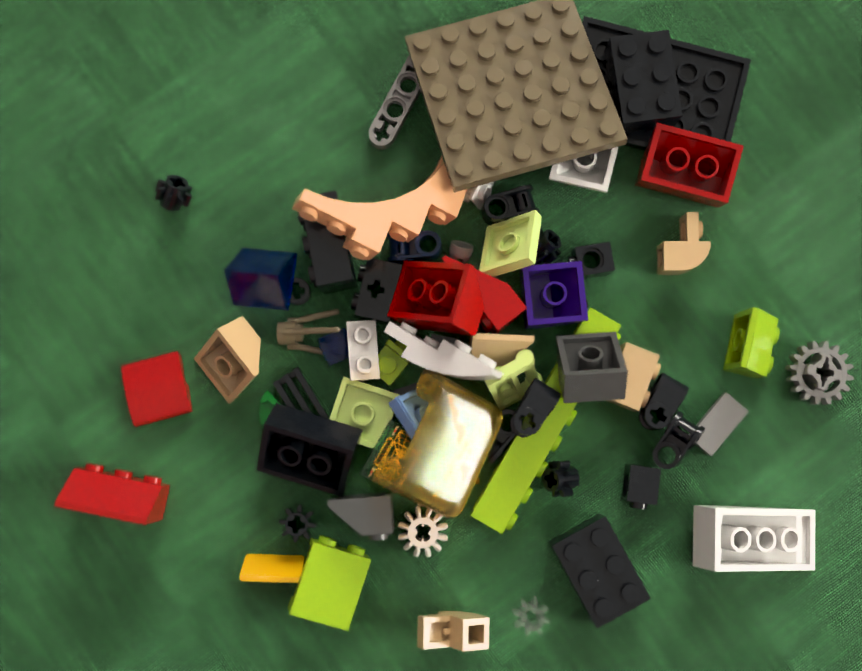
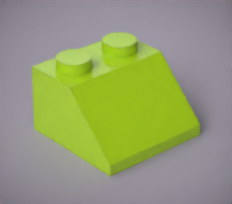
(751, 343)

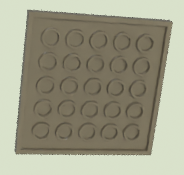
(514, 92)

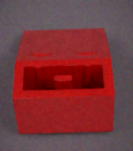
(500, 301)

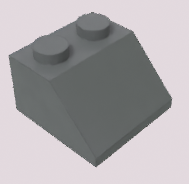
(591, 367)
(366, 513)

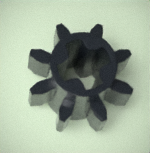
(173, 192)
(548, 247)
(561, 478)
(291, 528)

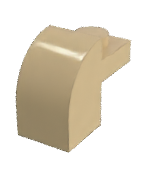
(686, 254)
(453, 629)

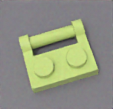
(508, 388)

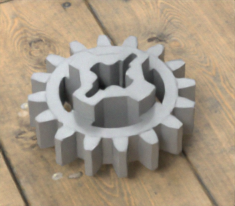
(825, 361)

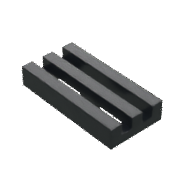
(288, 379)

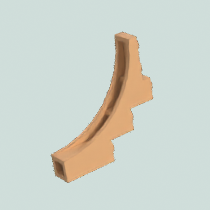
(369, 223)

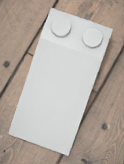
(753, 538)

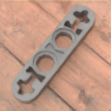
(395, 96)

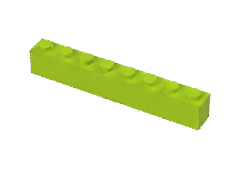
(526, 455)

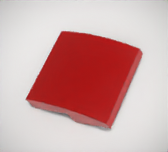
(156, 389)

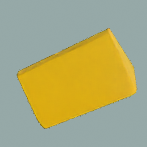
(272, 568)

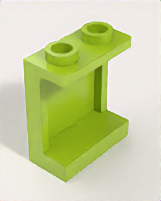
(330, 583)

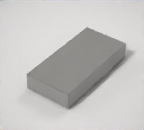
(720, 422)

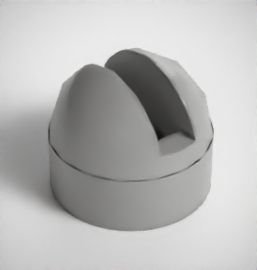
(460, 250)

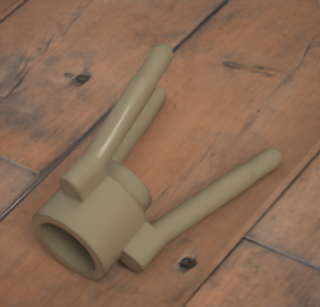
(292, 332)

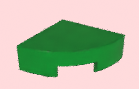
(266, 405)

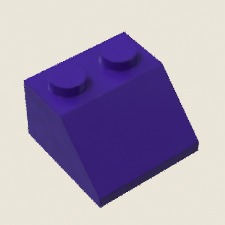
(553, 294)

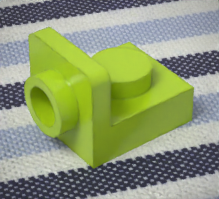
(391, 362)

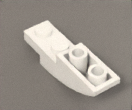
(443, 357)

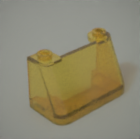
(445, 448)

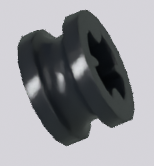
(304, 298)

